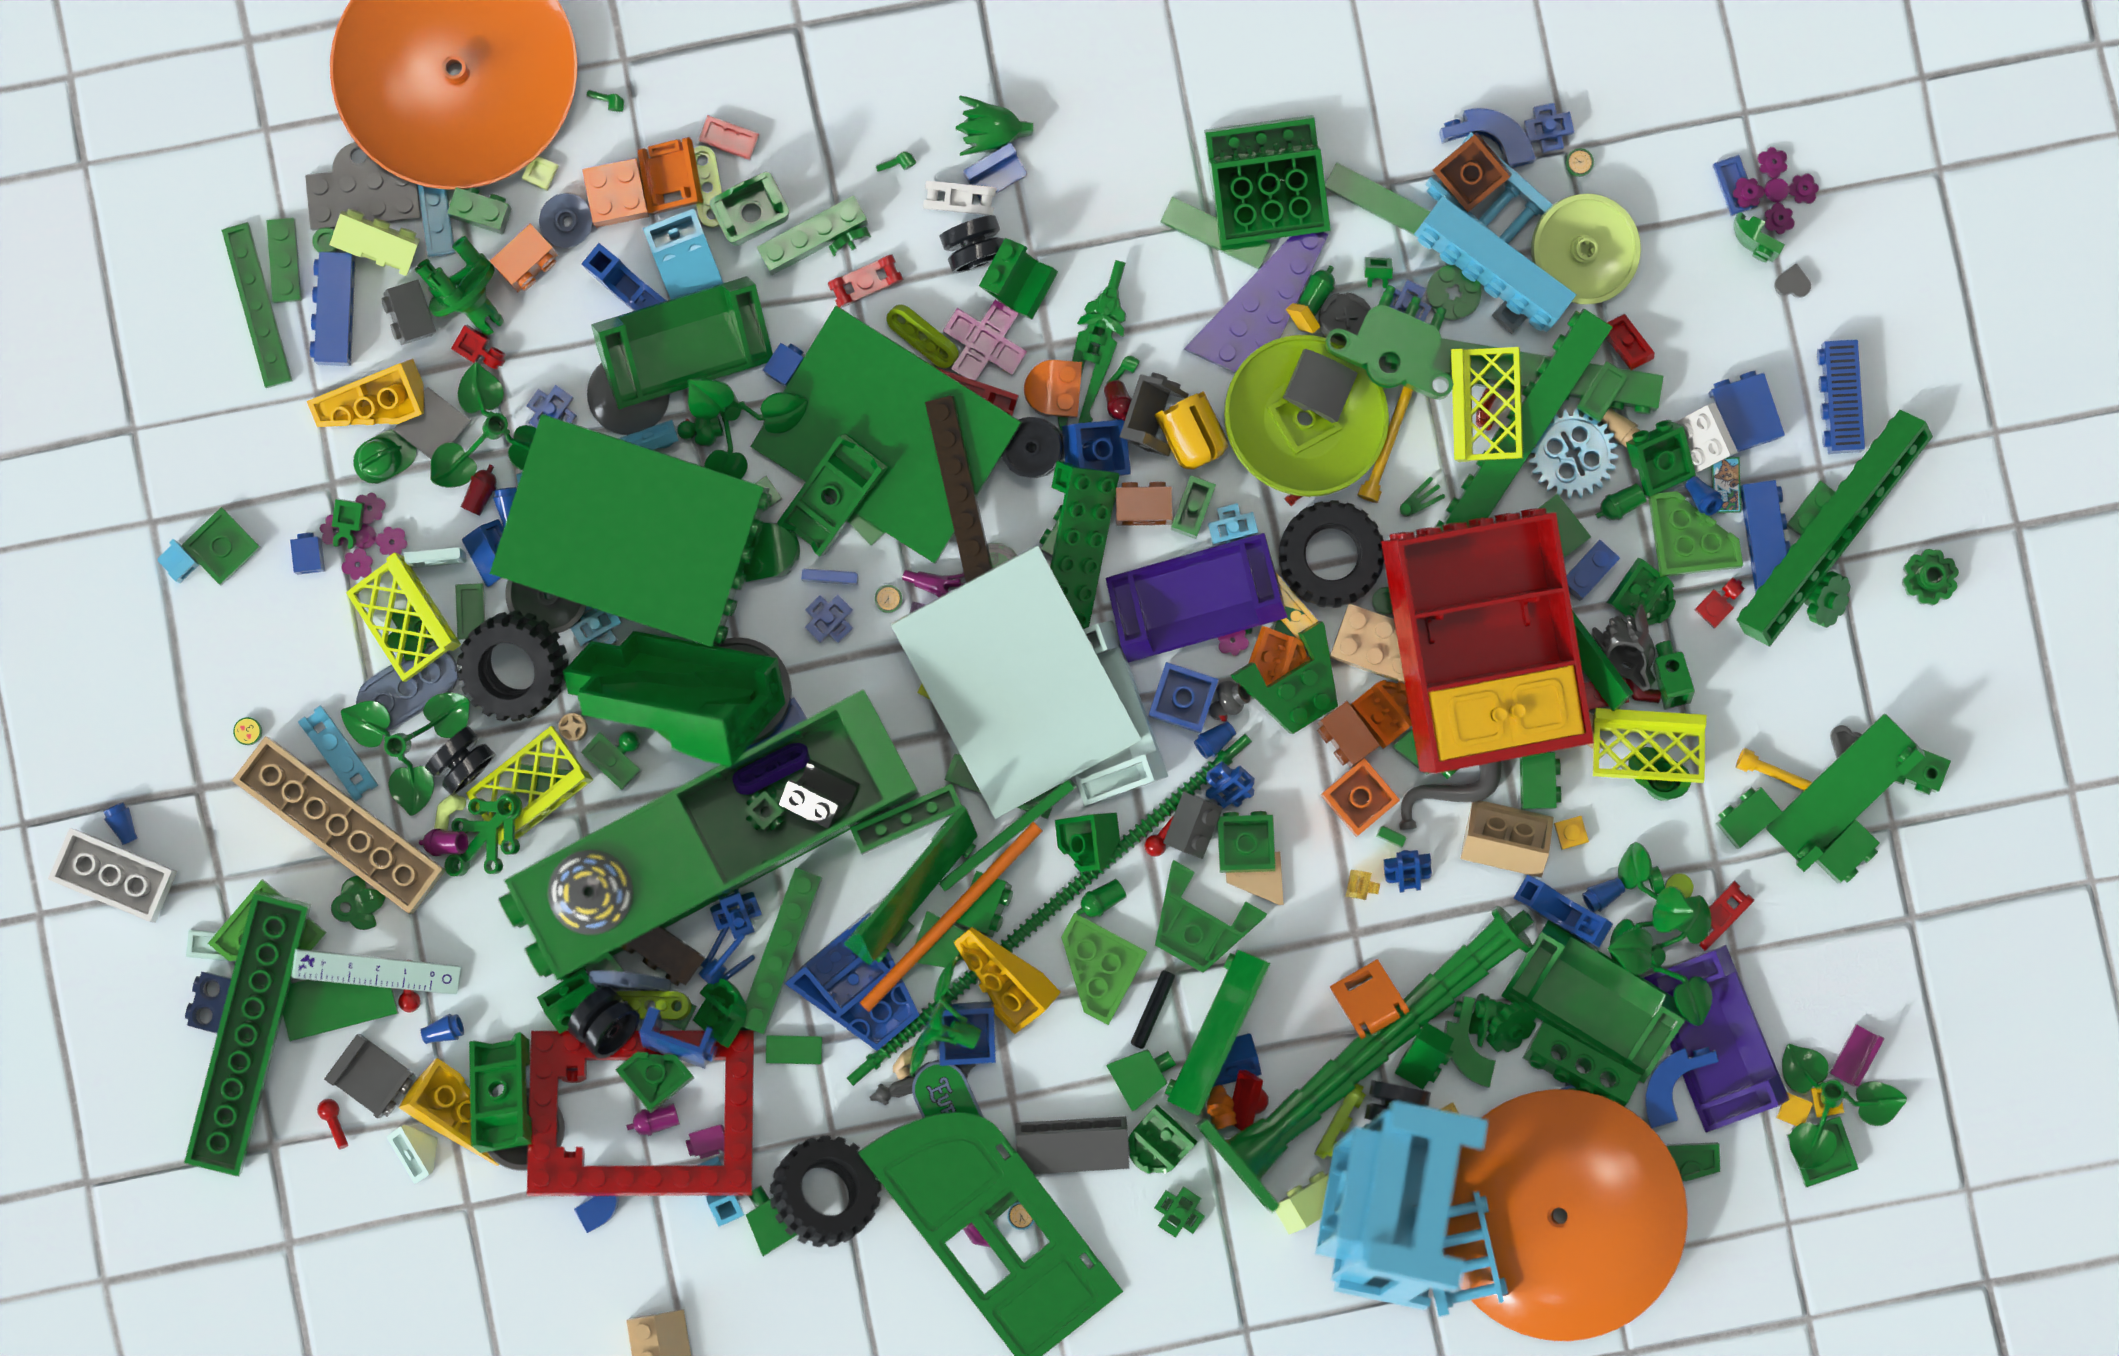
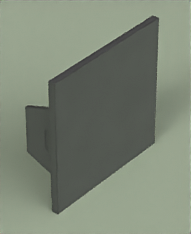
(437, 425)

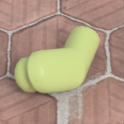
(446, 808)

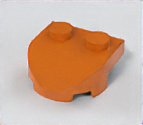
(1054, 388)
(1277, 654)
(1384, 711)

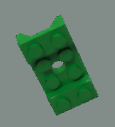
(851, 474)
(503, 1119)

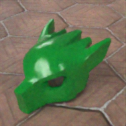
(990, 127)

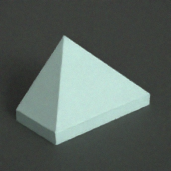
(415, 1151)

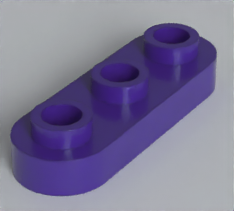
(771, 768)

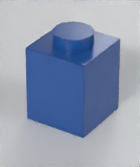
(783, 363)
(307, 554)

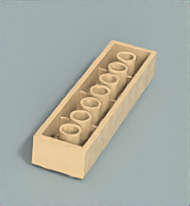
(338, 825)

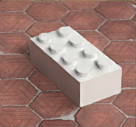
(112, 875)

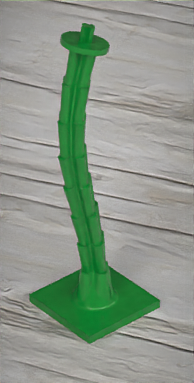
(1263, 1142)

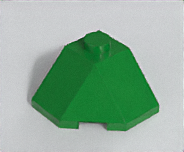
(1088, 839)

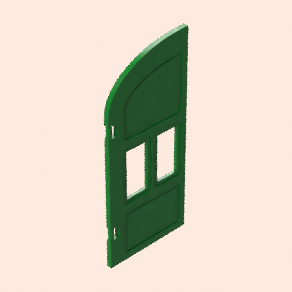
(947, 1176)

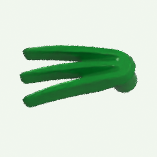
(1412, 504)

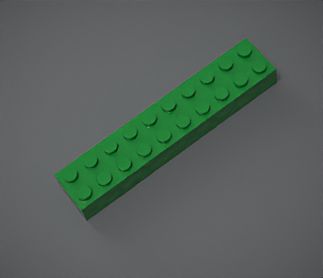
(247, 1033)

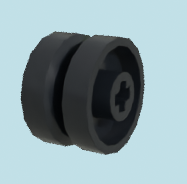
(972, 243)
(1048, 451)
(460, 761)
(603, 1022)
(1393, 1093)

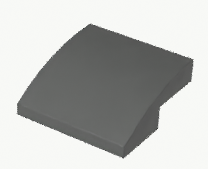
(1320, 385)

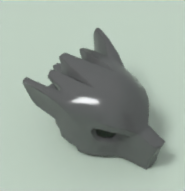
(1629, 645)

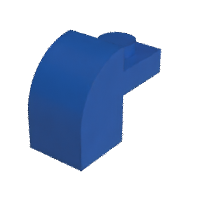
(597, 1211)

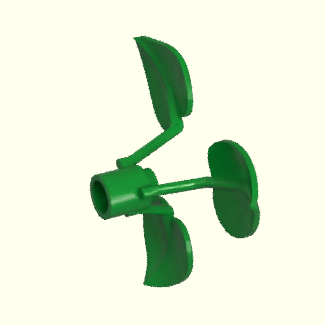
(477, 392)
(711, 397)
(368, 725)
(1671, 905)
(1637, 954)
(958, 1032)
(1806, 1068)

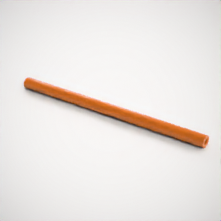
(951, 916)

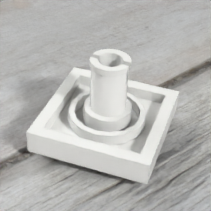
(1707, 437)

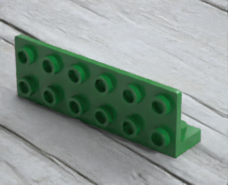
(1082, 533)
(1845, 790)

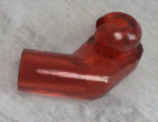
(1481, 415)

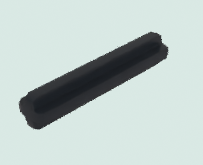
(1152, 1009)

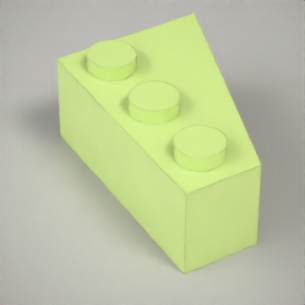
(375, 241)
(1303, 1204)

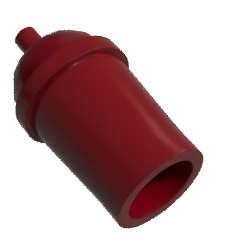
(1117, 399)
(479, 490)

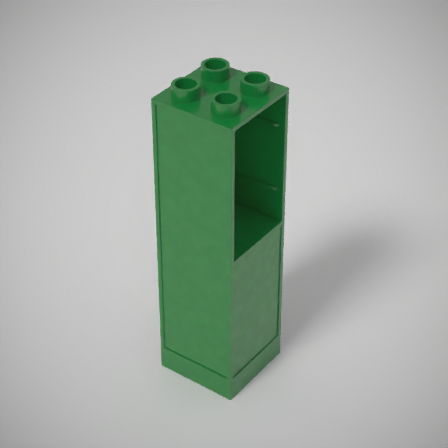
(701, 846)

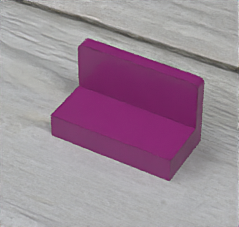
(1856, 1056)

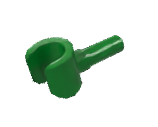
(615, 102)
(905, 159)
(1129, 363)

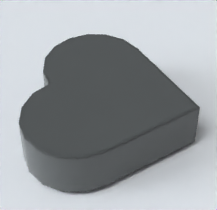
(1793, 282)
(1842, 739)

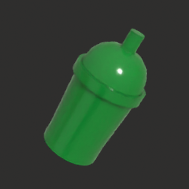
(1318, 289)
(1621, 502)
(1102, 899)

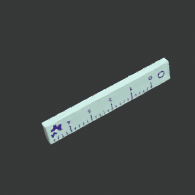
(376, 971)

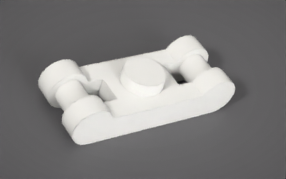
(959, 198)

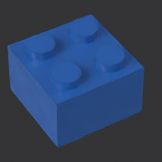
(1097, 446)
(1183, 697)
(979, 1015)

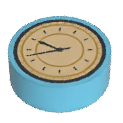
(1019, 1217)

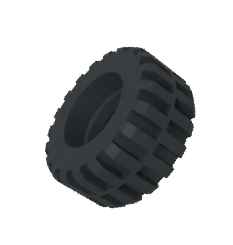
(1331, 516)
(484, 684)
(795, 1209)

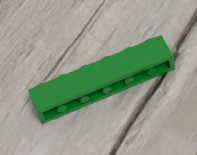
(780, 949)

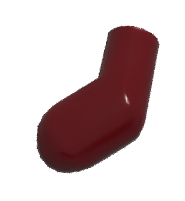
(1649, 695)

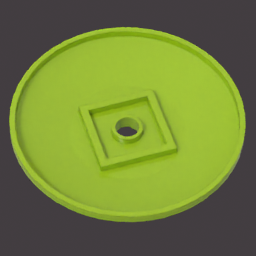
(1297, 456)

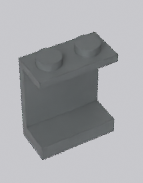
(1148, 399)
(370, 1076)

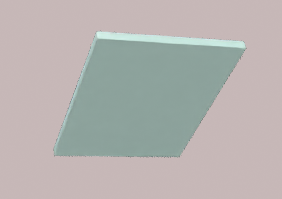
(1016, 681)

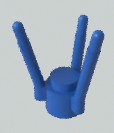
(714, 970)

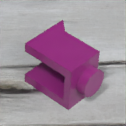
(706, 1142)

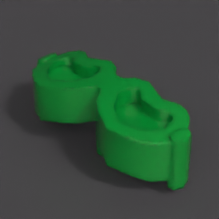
(848, 238)

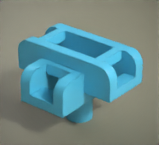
(1232, 525)
(595, 625)

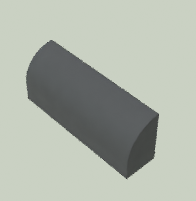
(1073, 1145)

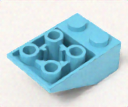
(682, 254)

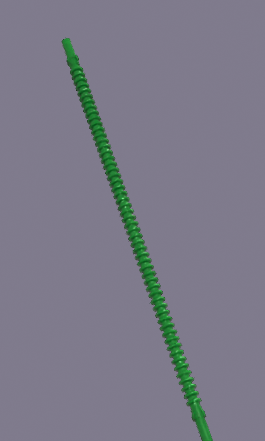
(874, 1060)

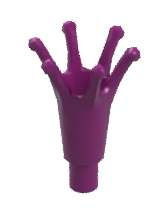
(933, 583)

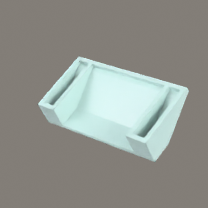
(1141, 761)

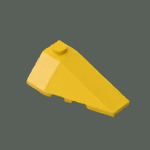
(377, 399)
(1013, 985)
(443, 1104)

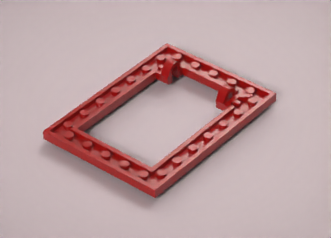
(563, 1173)

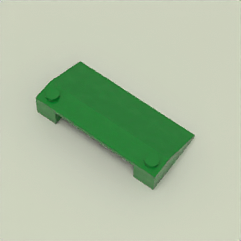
(682, 340)
(947, 846)
(1595, 1000)
(1217, 1032)

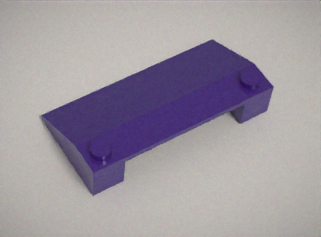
(1195, 597)
(1746, 1074)

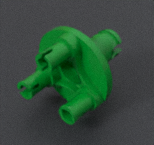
(464, 290)

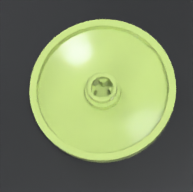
(1587, 246)

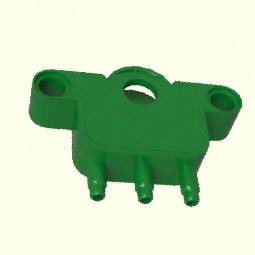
(1401, 336)

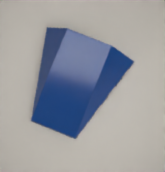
(840, 979)

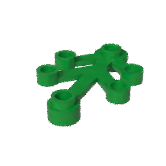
(487, 834)

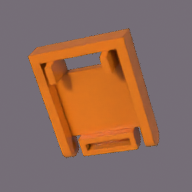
(668, 171)
(1370, 1002)

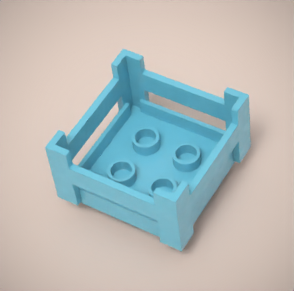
(1369, 1200)

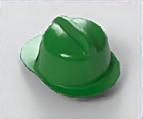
(383, 457)
(1659, 789)

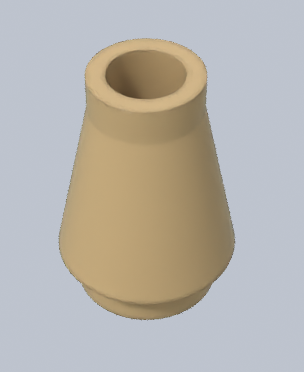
(1619, 426)

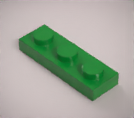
(283, 260)

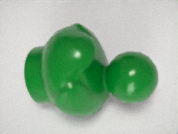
(706, 430)

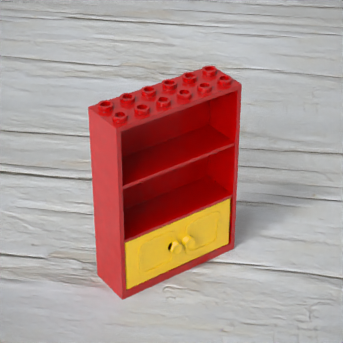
(1487, 640)

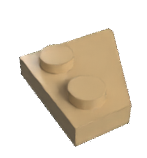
(1262, 884)

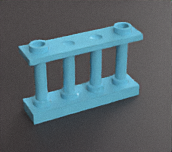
(1514, 187)
(1445, 1299)

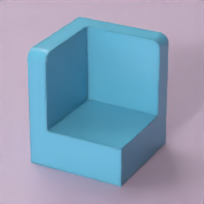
(177, 562)

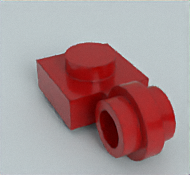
(472, 345)
(1715, 607)

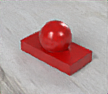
(1248, 1099)

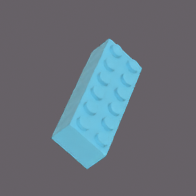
(1494, 264)

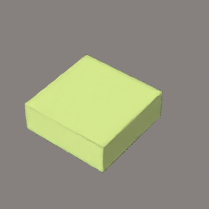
(540, 172)

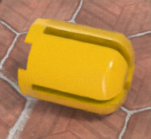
(1193, 431)

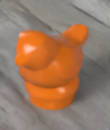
(1221, 1108)

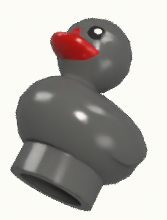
(1231, 700)

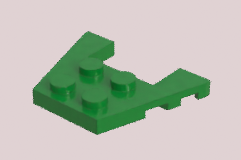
(1301, 693)
(1193, 933)

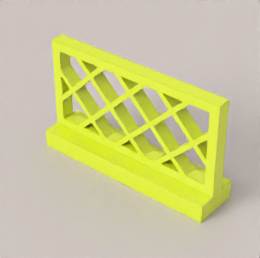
(1463, 398)
(418, 599)
(1649, 723)
(547, 801)

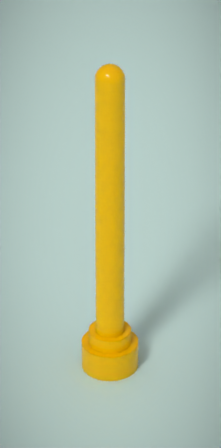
(1371, 489)
(1749, 761)

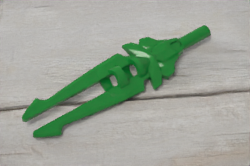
(1102, 319)

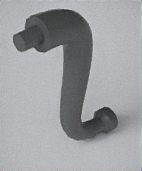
(1486, 785)

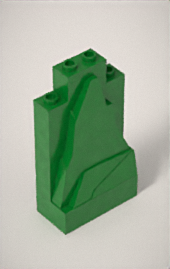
(689, 693)

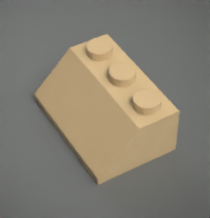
(1507, 838)
(659, 1335)

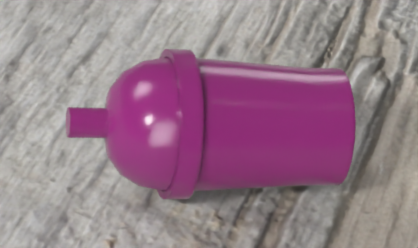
(441, 842)
(649, 1123)

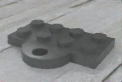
(361, 188)

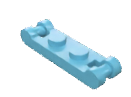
(338, 753)

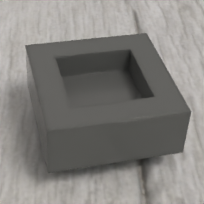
(1507, 318)

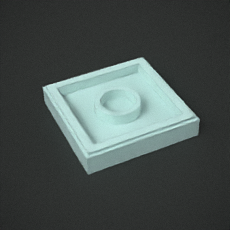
(435, 557)

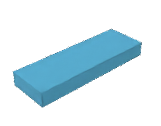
(436, 221)

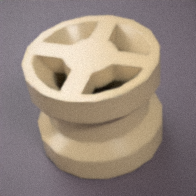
(569, 724)

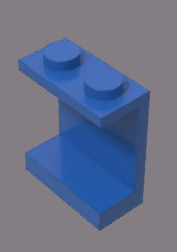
(1748, 410)
(664, 1044)

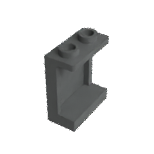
(820, 794)

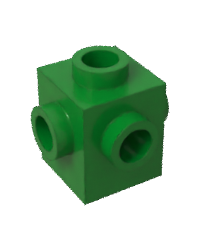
(754, 808)

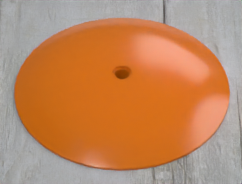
(462, 127)
(1620, 1206)

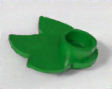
(411, 641)
(361, 902)
(1484, 1011)

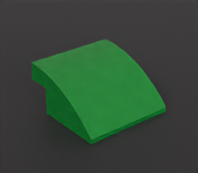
(1241, 167)

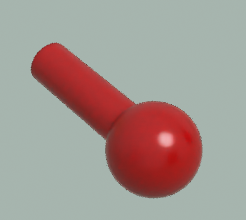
(1154, 844)
(409, 1000)
(328, 1111)

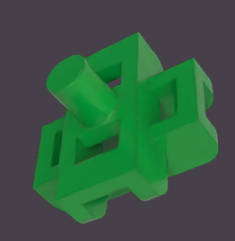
(1179, 1212)

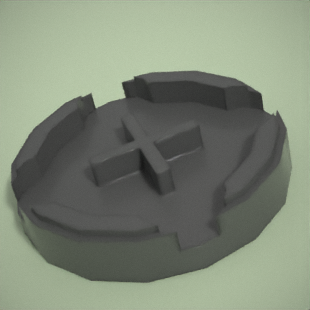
(1343, 312)

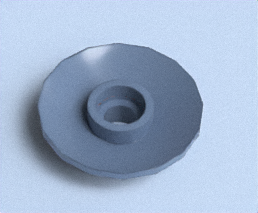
(553, 216)

